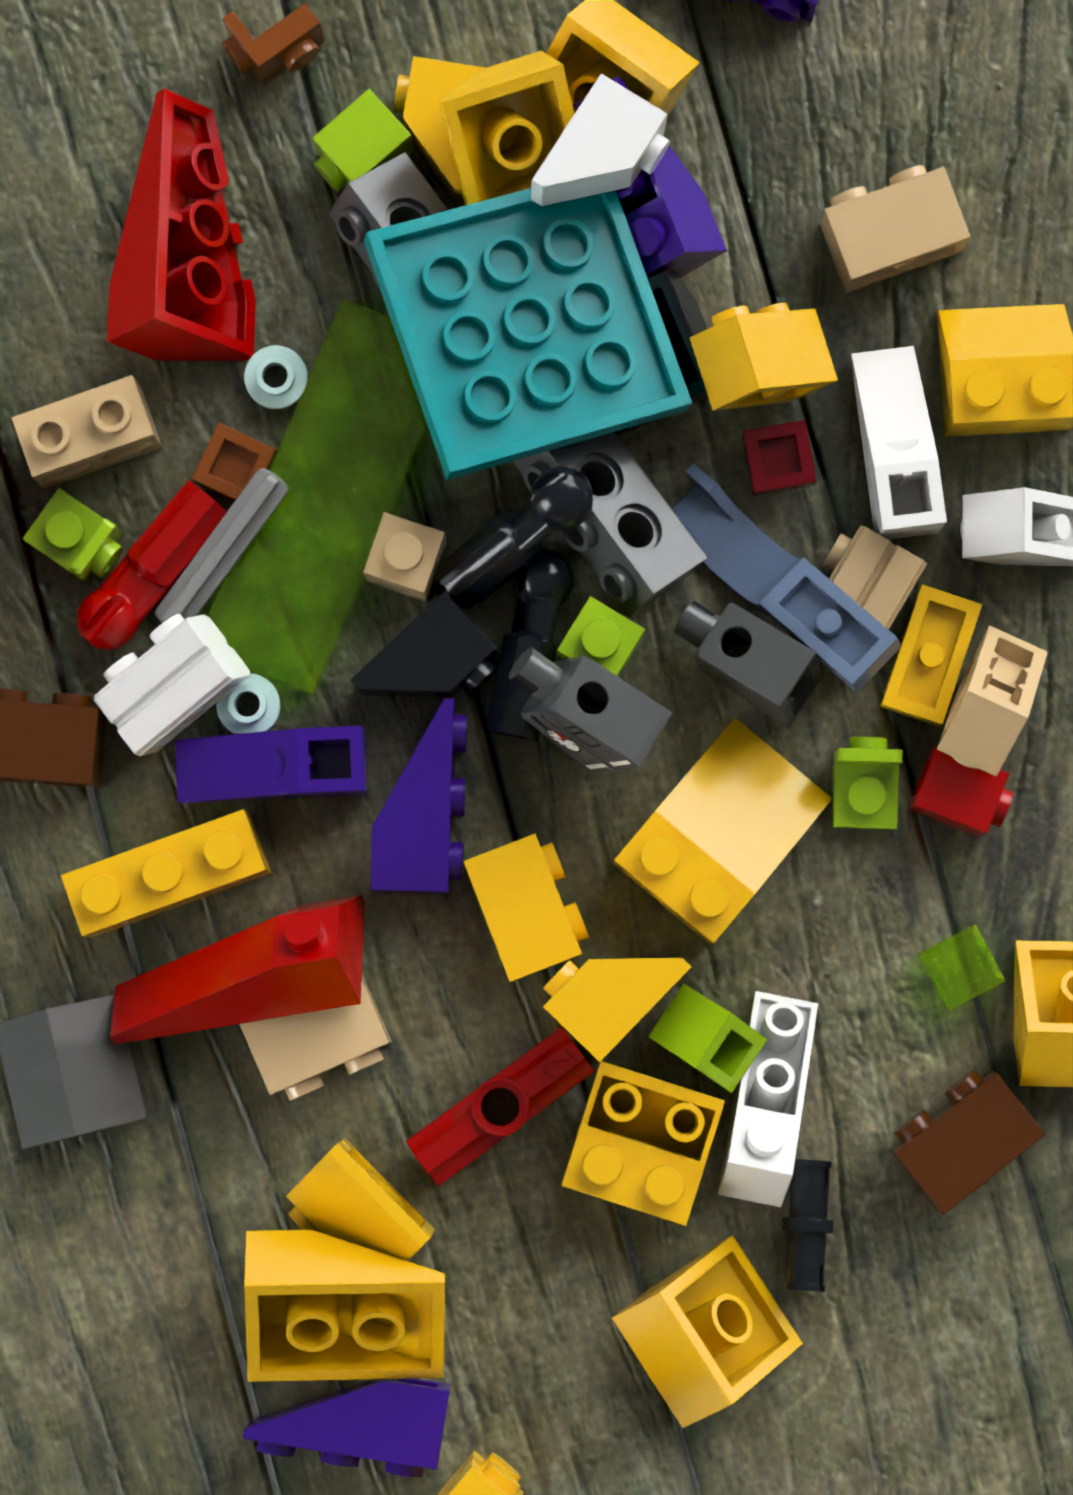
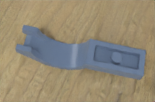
(784, 586)

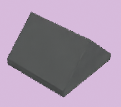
(69, 1073)

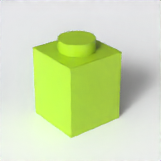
(359, 141)
(602, 636)
(707, 1038)

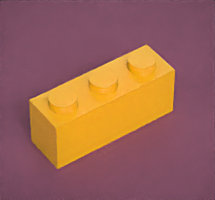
(166, 874)

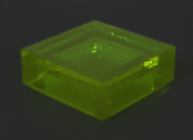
(961, 967)

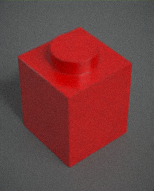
(960, 794)

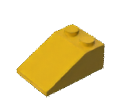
(722, 831)
(338, 1311)

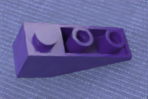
(669, 217)
(273, 765)
(415, 825)
(370, 1420)

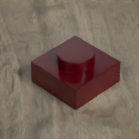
(779, 457)

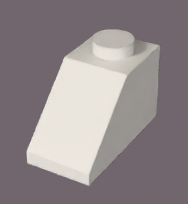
(602, 146)
(1018, 527)

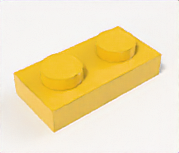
(931, 655)

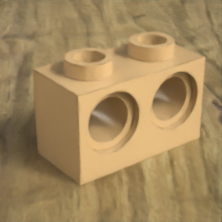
(86, 432)
(992, 701)

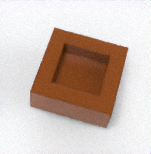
(231, 462)

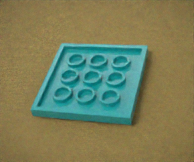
(525, 326)

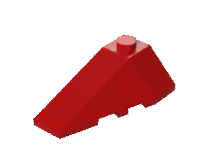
(177, 264)

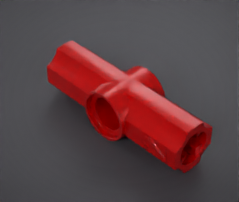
(465, 1132)

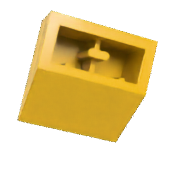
(642, 1143)

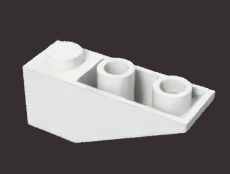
(898, 444)
(769, 1102)

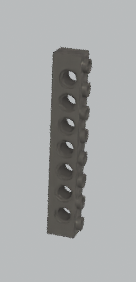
(623, 496)

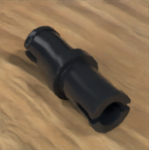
(807, 1225)

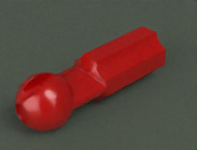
(149, 569)

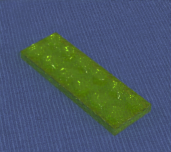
(343, 471)

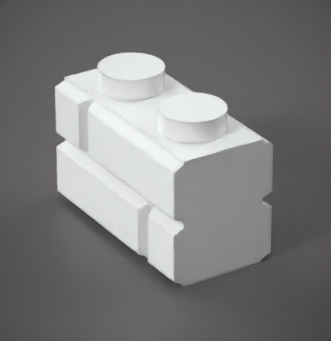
(170, 683)

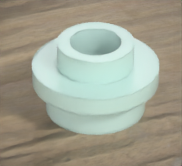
(282, 396)
(263, 719)

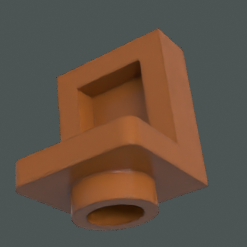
(284, 46)

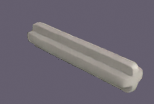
(224, 546)

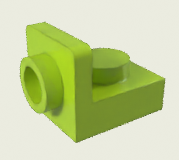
(75, 537)
(865, 785)

